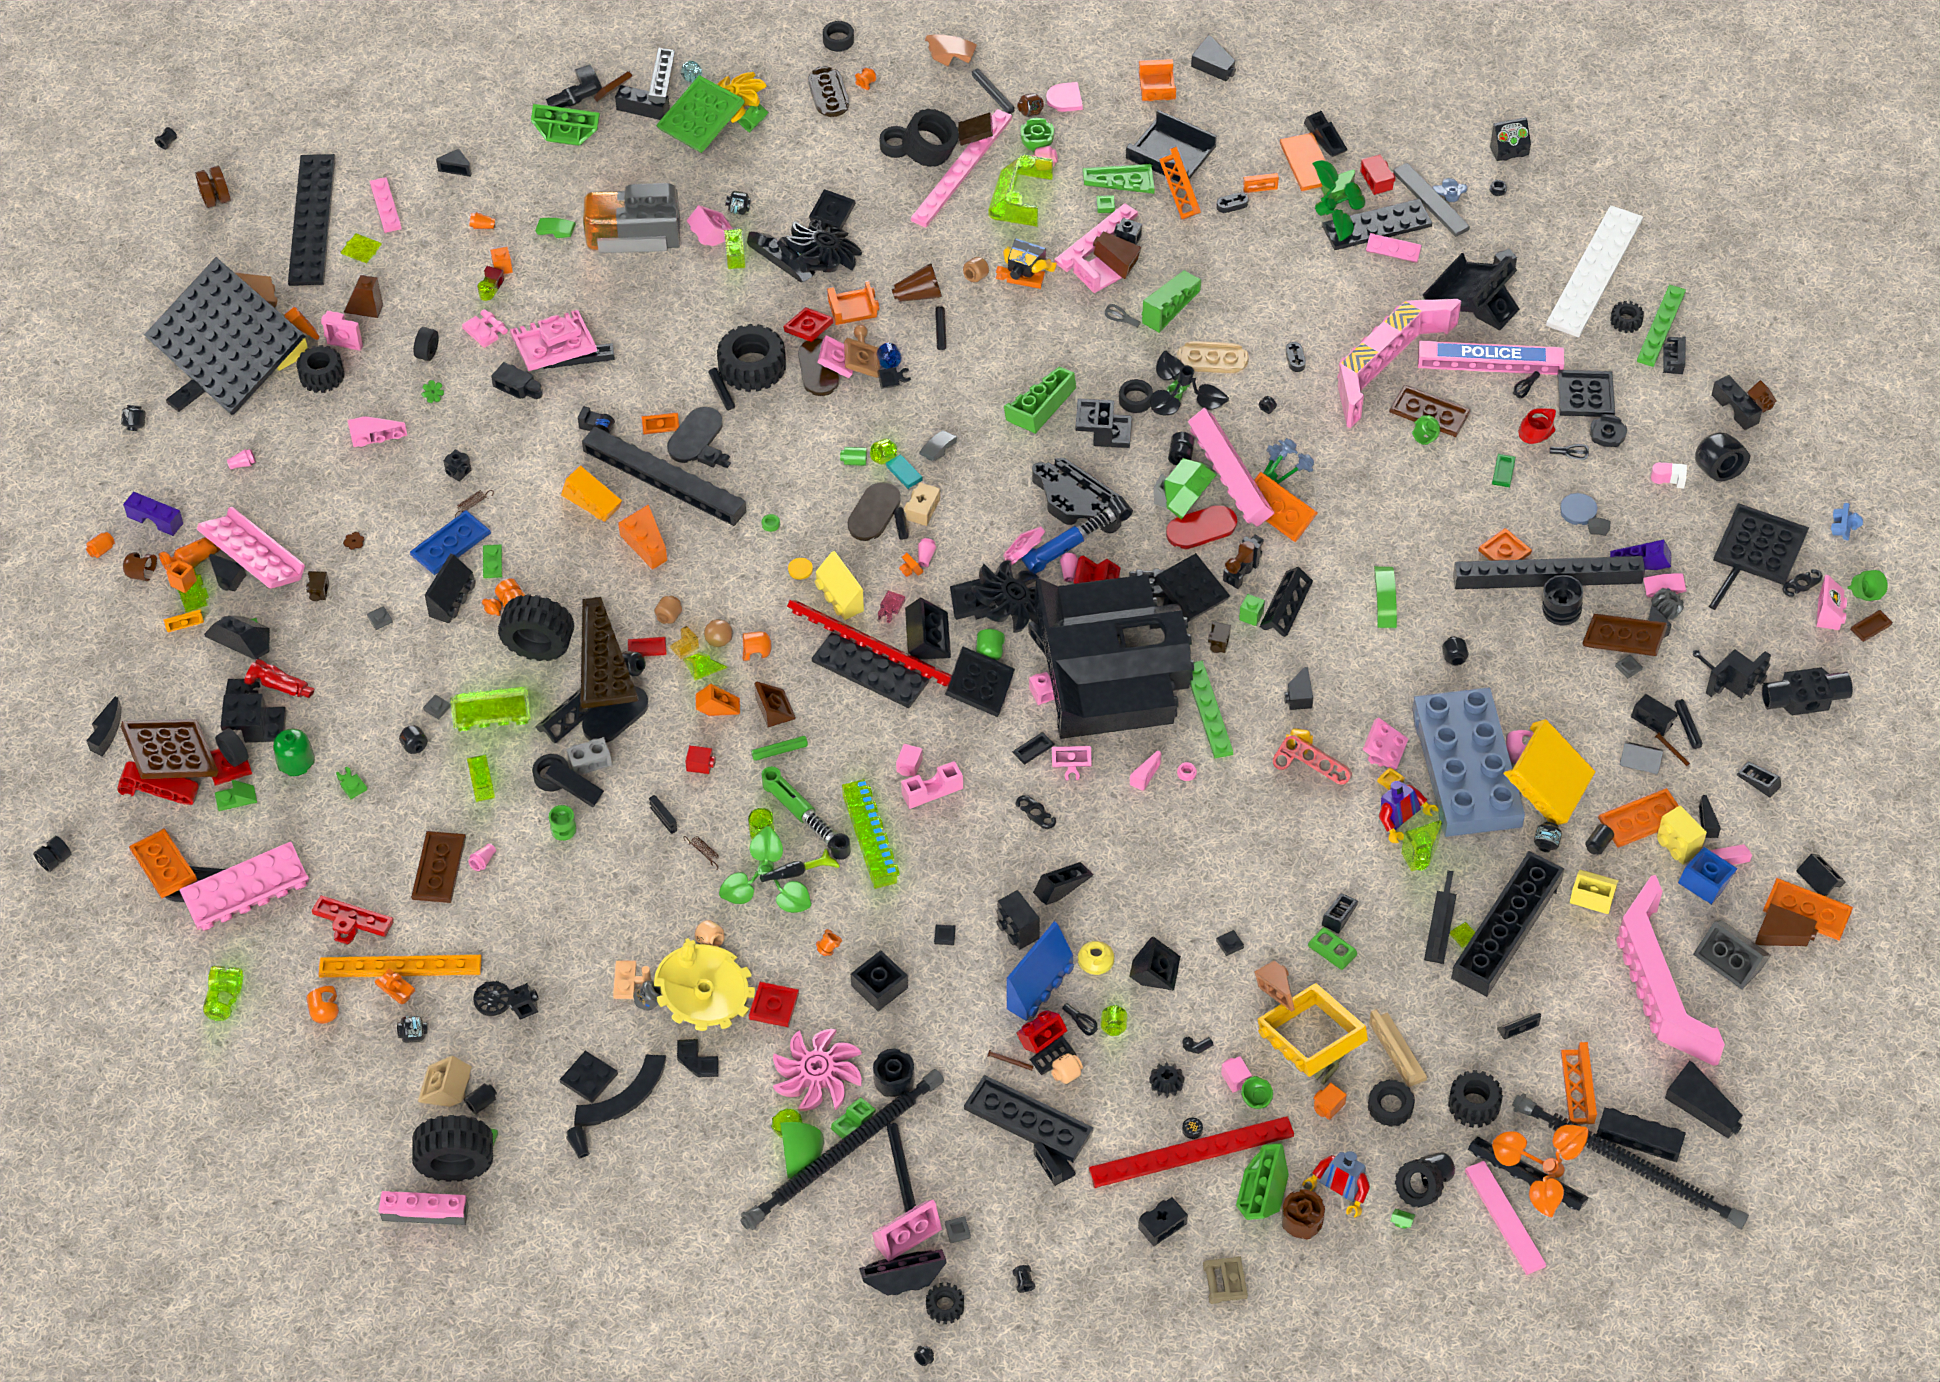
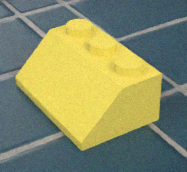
(839, 587)

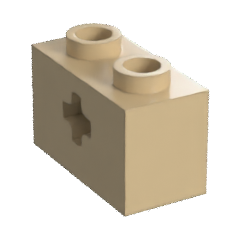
(922, 503)

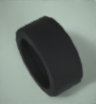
(838, 45)
(890, 150)
(1135, 406)
(231, 747)
(541, 763)

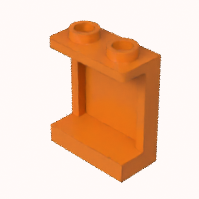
(1157, 80)
(853, 305)

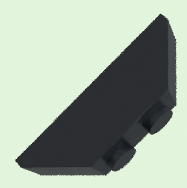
(241, 635)
(904, 1272)

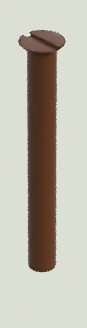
(1672, 749)
(1010, 1060)

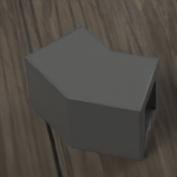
(1599, 526)

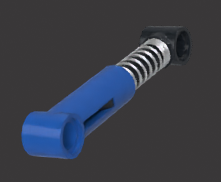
(1037, 558)

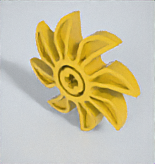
(744, 87)

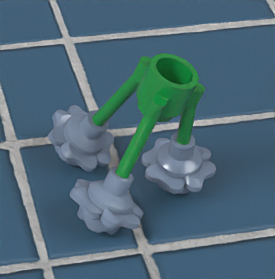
(1279, 452)

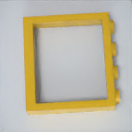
(1302, 1001)

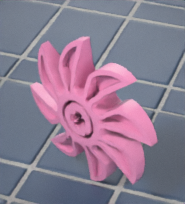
(817, 1070)

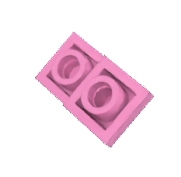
(1674, 582)

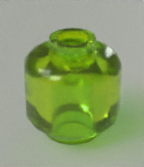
(883, 451)
(1114, 1020)

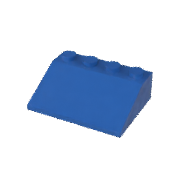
(1039, 973)

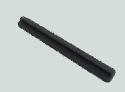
(901, 1166)

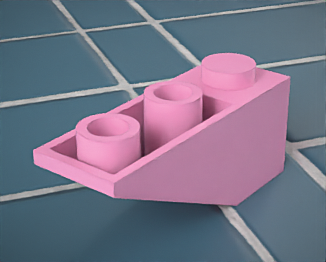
(371, 430)

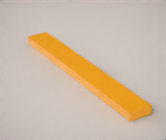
(403, 965)

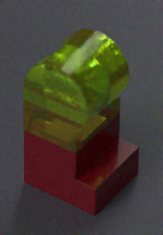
(489, 286)

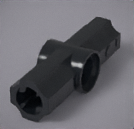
(573, 95)

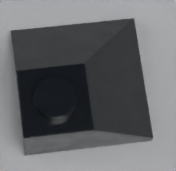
(1155, 965)

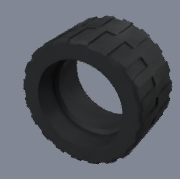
(937, 124)

